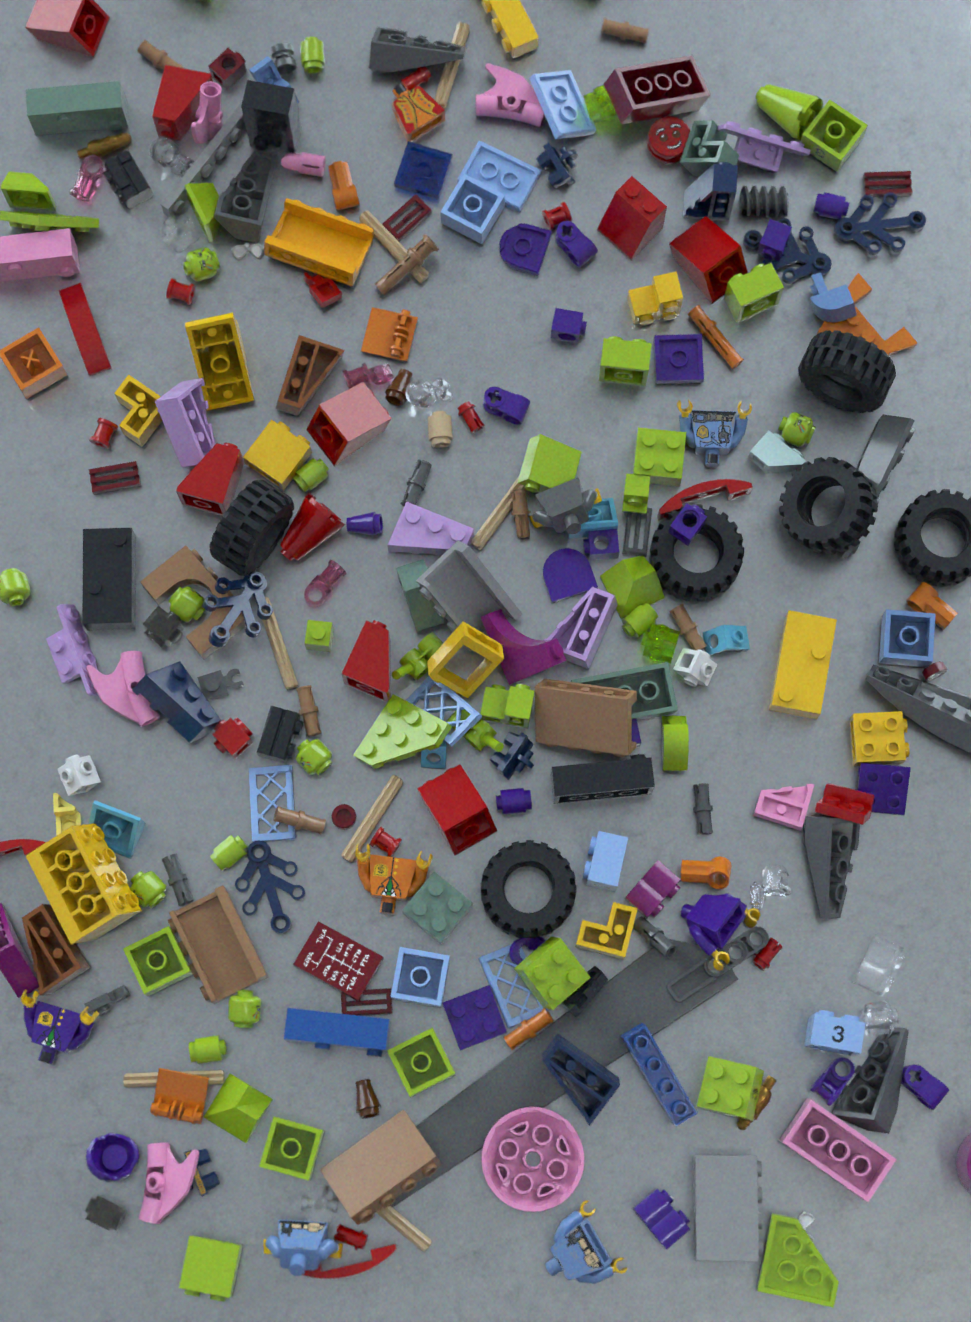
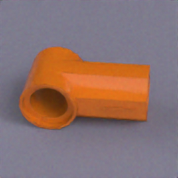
(343, 190)
(927, 600)
(713, 872)

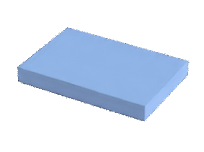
(562, 104)
(502, 173)

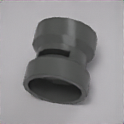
(282, 55)

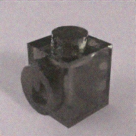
(163, 627)
(105, 1213)

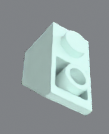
(775, 456)

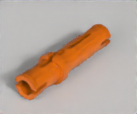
(709, 329)

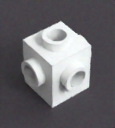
(695, 667)
(78, 774)

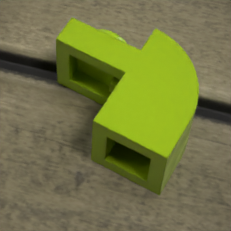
(636, 493)
(674, 743)

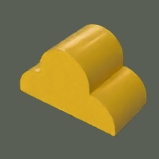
(220, 360)

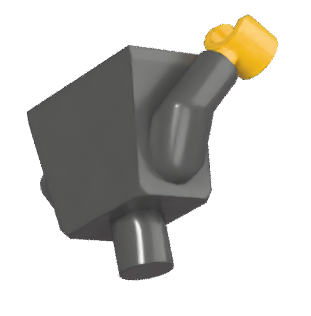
(565, 506)

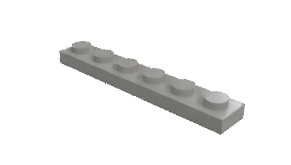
(204, 163)

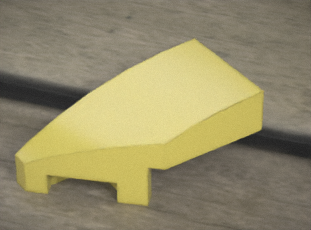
(65, 814)

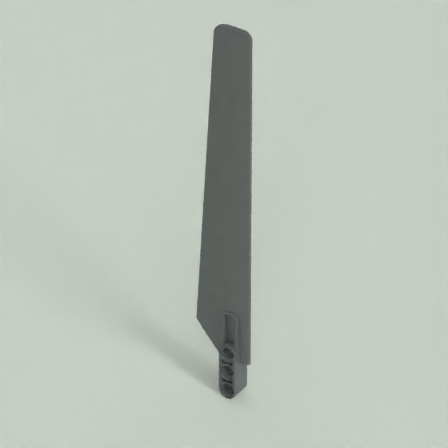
(647, 992)

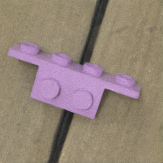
(759, 149)
(71, 649)

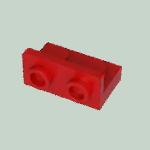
(845, 804)

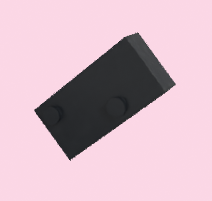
(271, 117)
(109, 579)
(603, 780)

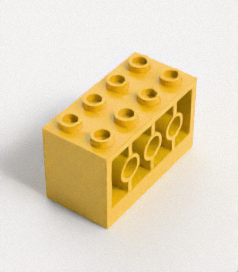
(83, 883)

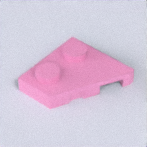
(785, 806)

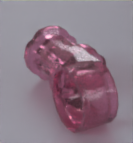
(86, 179)
(377, 375)
(324, 583)

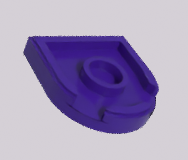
(525, 247)
(567, 574)

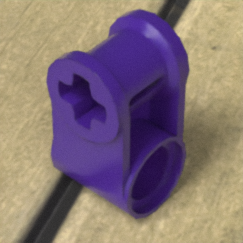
(577, 246)
(508, 406)
(833, 1081)
(927, 1088)

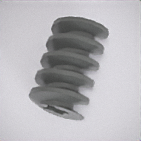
(764, 200)

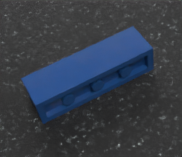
(658, 1074)

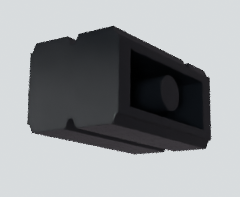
(128, 179)
(279, 735)

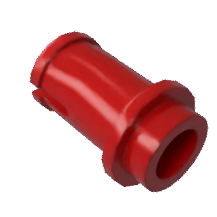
(416, 78)
(470, 416)
(766, 954)
(351, 1237)

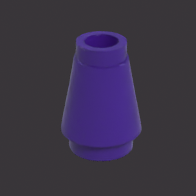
(365, 524)

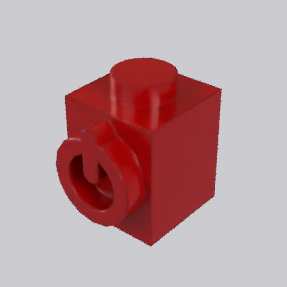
(232, 737)

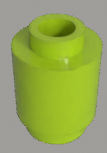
(312, 55)
(311, 474)
(639, 620)
(229, 852)
(207, 1049)

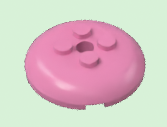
(559, 1152)

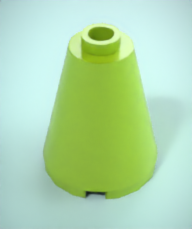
(789, 108)

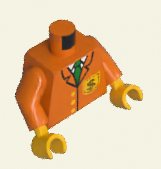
(391, 877)

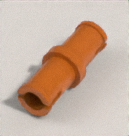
(528, 1029)

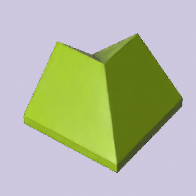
(27, 192)
(204, 200)
(633, 584)
(238, 1108)

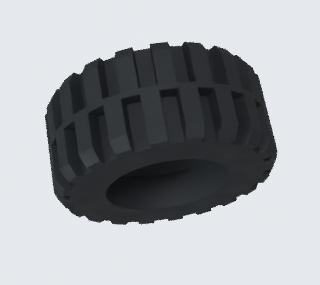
(847, 371)
(804, 490)
(251, 527)
(917, 555)
(698, 584)
(533, 855)

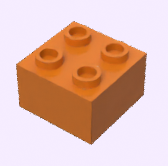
(32, 363)

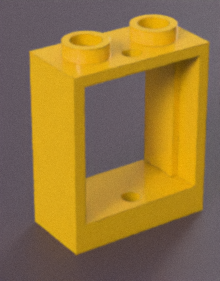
(477, 642)

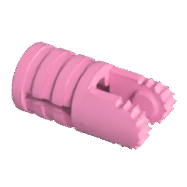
(305, 163)

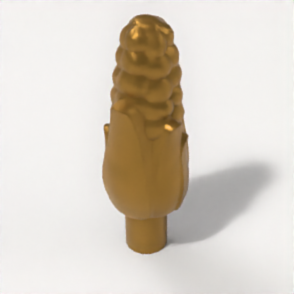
(103, 146)
(763, 1100)

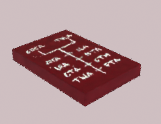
(338, 961)

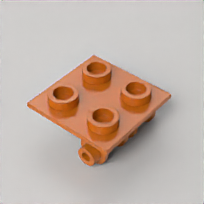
(389, 334)
(180, 1096)

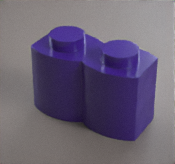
(661, 1217)

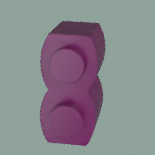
(653, 889)

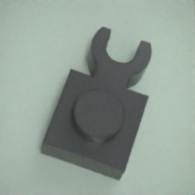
(215, 684)
(103, 1002)

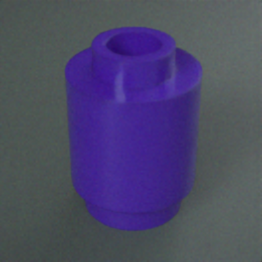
(831, 205)
(514, 801)

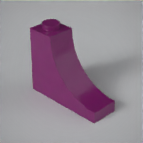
(521, 654)
(13, 959)

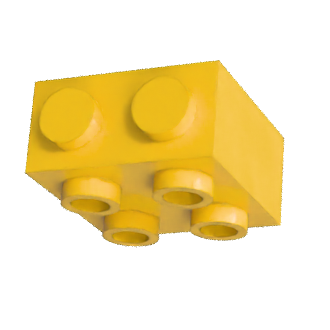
(278, 454)
(879, 738)

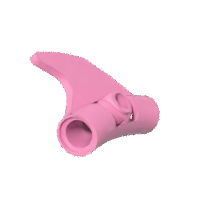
(510, 98)
(208, 113)
(117, 692)
(165, 1182)

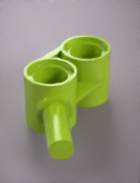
(416, 660)
(480, 734)

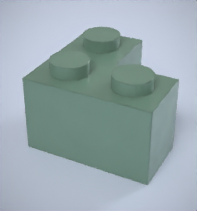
(706, 147)
(420, 608)

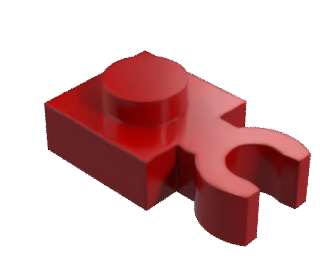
(322, 290)

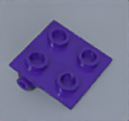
(887, 784)

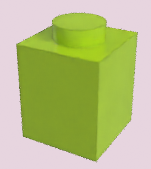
(319, 636)

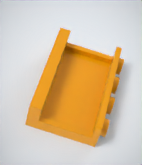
(320, 242)

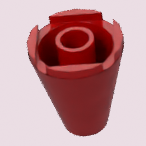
(309, 528)

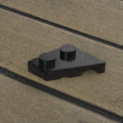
(584, 994)

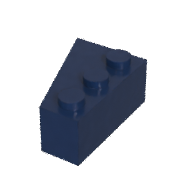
(712, 193)
(180, 700)
(580, 1076)

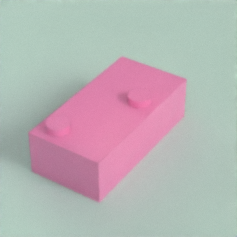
(38, 255)
(837, 1149)

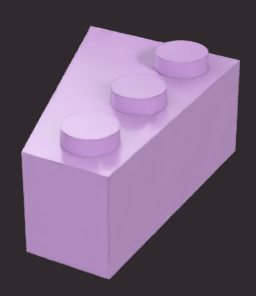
(186, 421)
(426, 532)
(585, 626)

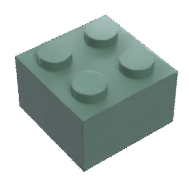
(437, 908)

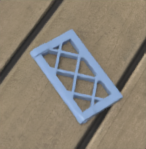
(462, 726)
(254, 793)
(492, 979)

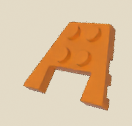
(861, 327)

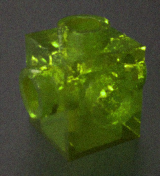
(599, 105)
(660, 642)

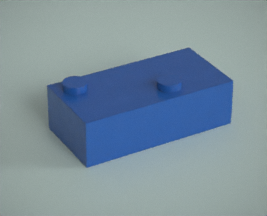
(338, 1030)

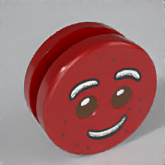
(668, 139)

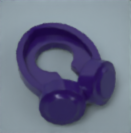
(531, 943)

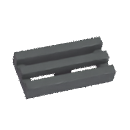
(635, 551)

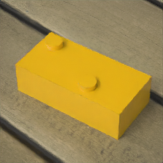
(802, 664)

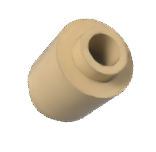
(440, 429)

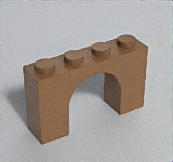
(186, 569)

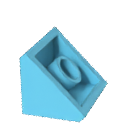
(601, 517)
(120, 828)

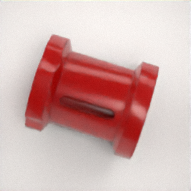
(557, 215)
(180, 291)
(103, 433)
(385, 842)

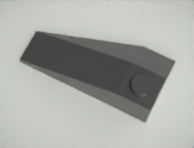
(395, 51)
(245, 200)
(829, 853)
(874, 1092)

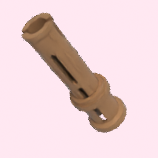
(414, 257)

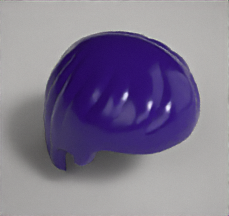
(112, 1157)

